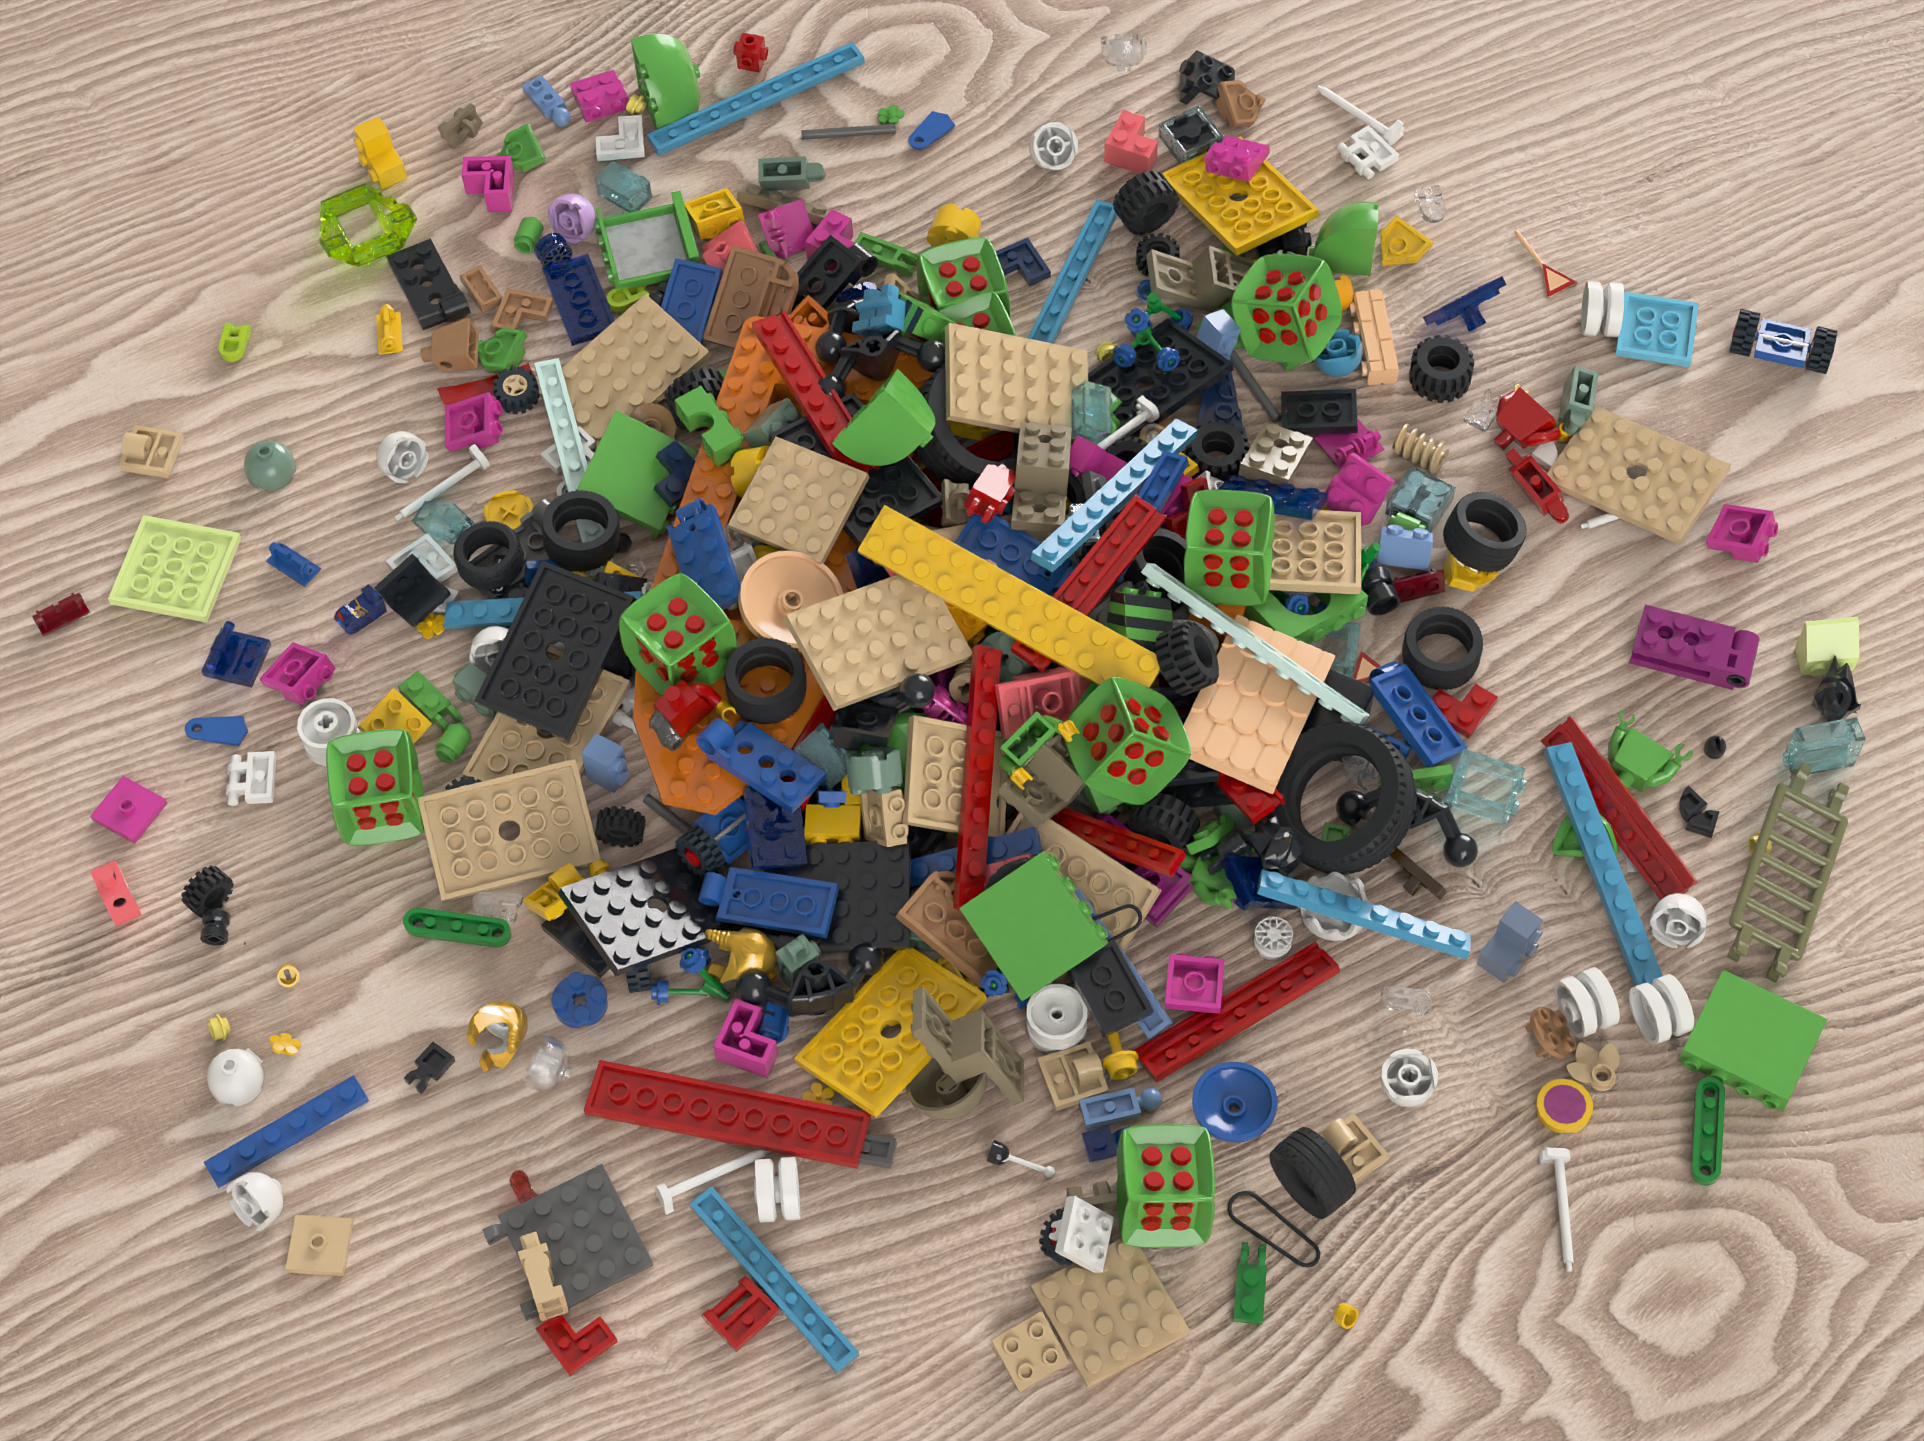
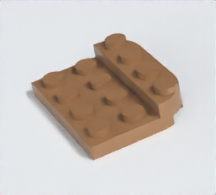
(749, 287)
(945, 929)

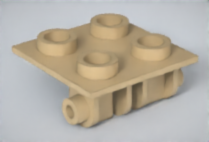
(1029, 1351)

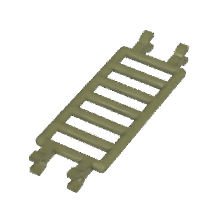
(1746, 931)

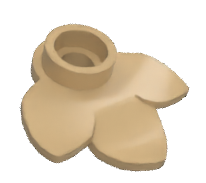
(1593, 1063)

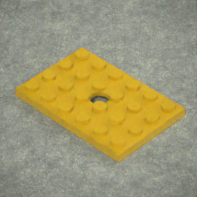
(1266, 213)
(852, 1052)

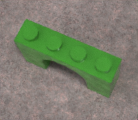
(1309, 628)

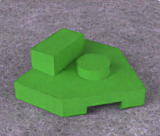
(523, 148)
(502, 350)

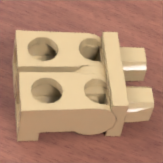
(538, 1269)

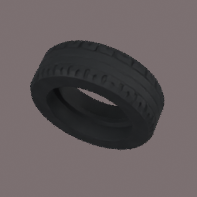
(943, 453)
(1392, 814)

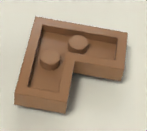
(520, 305)

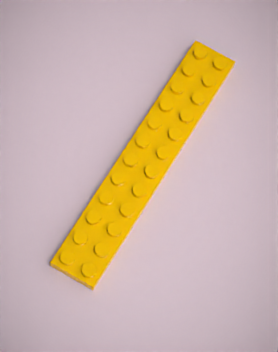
(1005, 601)

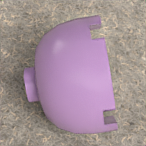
(572, 217)

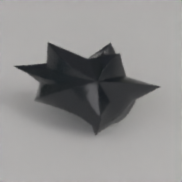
(1836, 693)
(1276, 846)

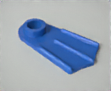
(930, 130)
(220, 730)

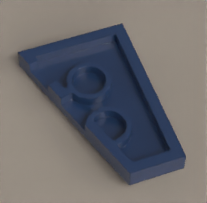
(1221, 403)

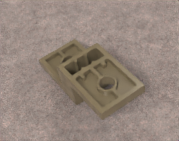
(1197, 284)
(1272, 463)
(1041, 477)
(1052, 787)
(967, 1046)

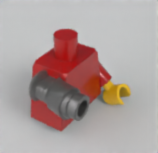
(682, 709)

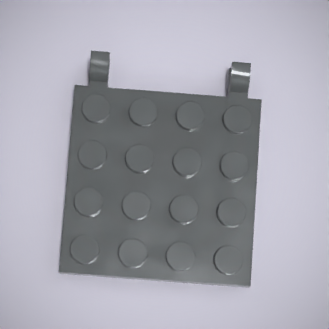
(585, 1234)

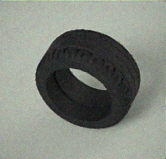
(486, 534)

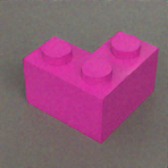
(490, 177)
(835, 224)
(1089, 456)
(740, 1043)

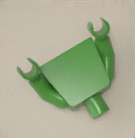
(1640, 760)
(1210, 889)

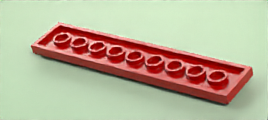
(728, 1114)

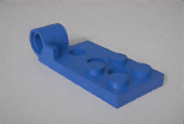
(1396, 677)
(722, 747)

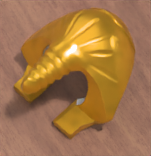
(748, 951)
(504, 1022)

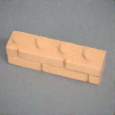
(1375, 335)

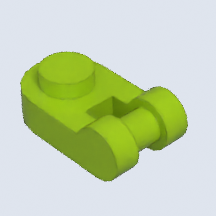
(622, 300)
(232, 347)

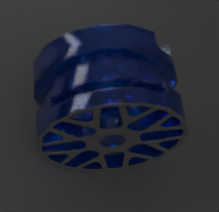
(552, 249)

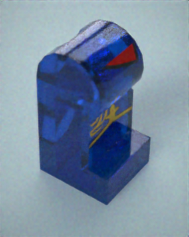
(360, 611)

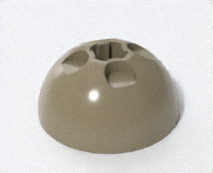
(940, 1097)

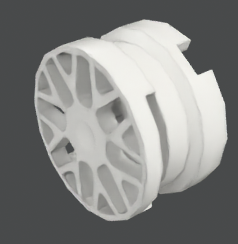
(1273, 939)

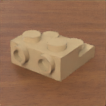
(884, 817)

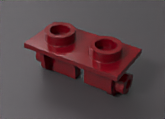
(1421, 585)
(63, 613)

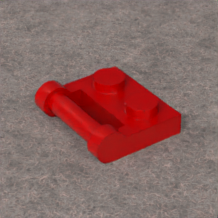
(747, 1319)

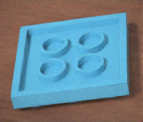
(1657, 329)

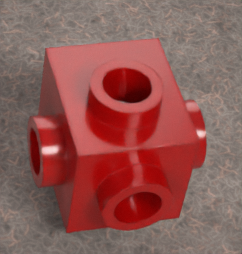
(750, 52)

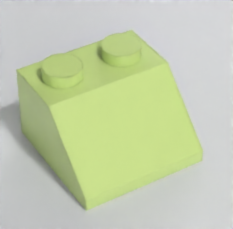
(1825, 639)

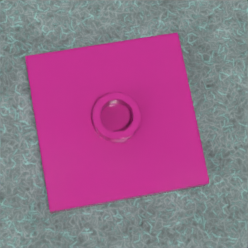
(128, 809)

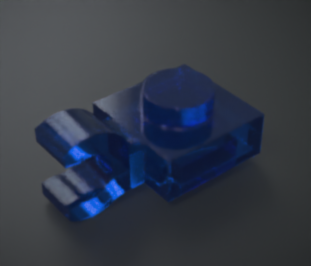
(1101, 1143)

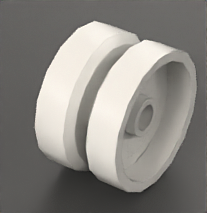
(1602, 309)
(323, 722)
(1587, 1002)
(1661, 1009)
(1056, 1018)
(777, 1189)

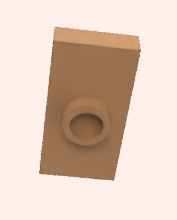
(481, 289)

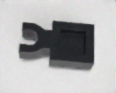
(430, 1064)

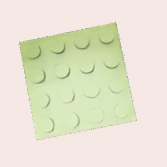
(174, 568)

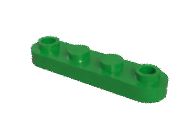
(457, 927)
(1707, 1131)

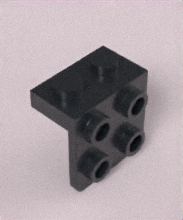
(1202, 75)
(412, 591)

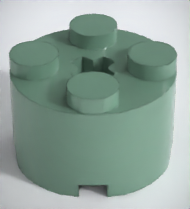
(1010, 663)
(874, 769)

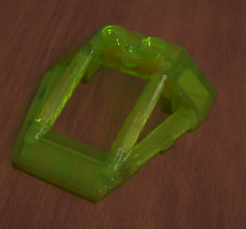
(396, 226)

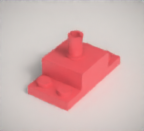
(719, 248)
(1048, 693)

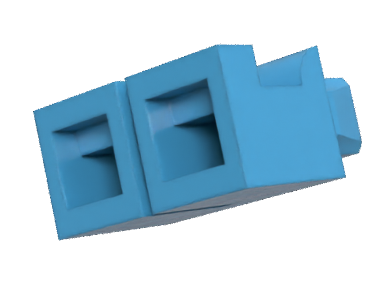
(880, 312)

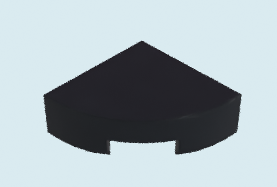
(1691, 804)
(1703, 823)

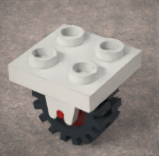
(1077, 1235)

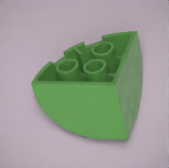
(666, 78)
(1348, 239)
(888, 425)

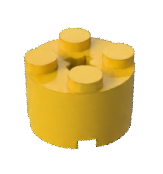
(953, 225)
(745, 467)

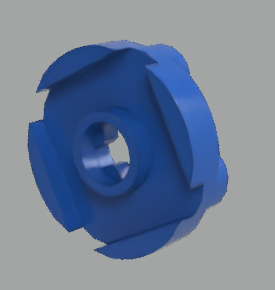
(575, 986)

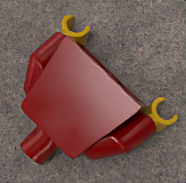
(1525, 421)

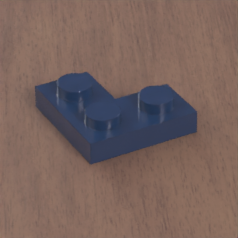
(1026, 259)
(680, 467)

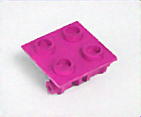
(786, 228)
(1341, 445)
(942, 706)

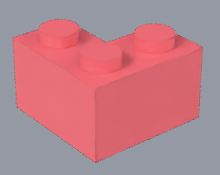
(1128, 145)

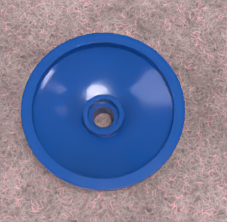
(1239, 1087)

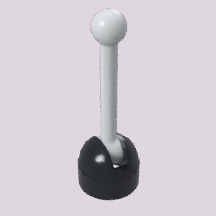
(1000, 1154)

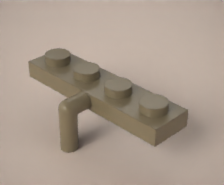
(755, 196)

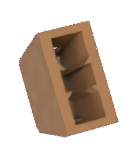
(453, 347)

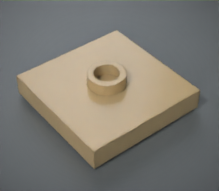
(319, 1245)

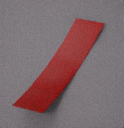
(464, 391)

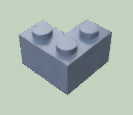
(1512, 942)

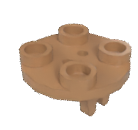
(1551, 1033)

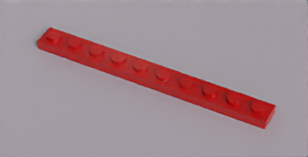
(977, 775)

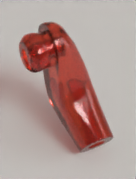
(521, 1186)

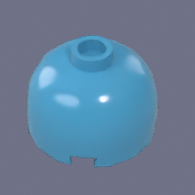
(1340, 355)

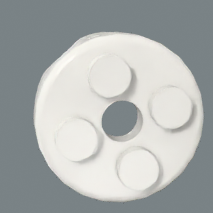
(1326, 926)

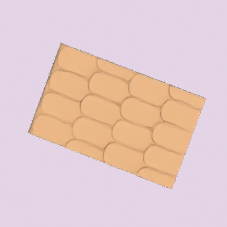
(1251, 713)

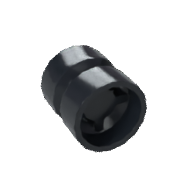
(1380, 591)

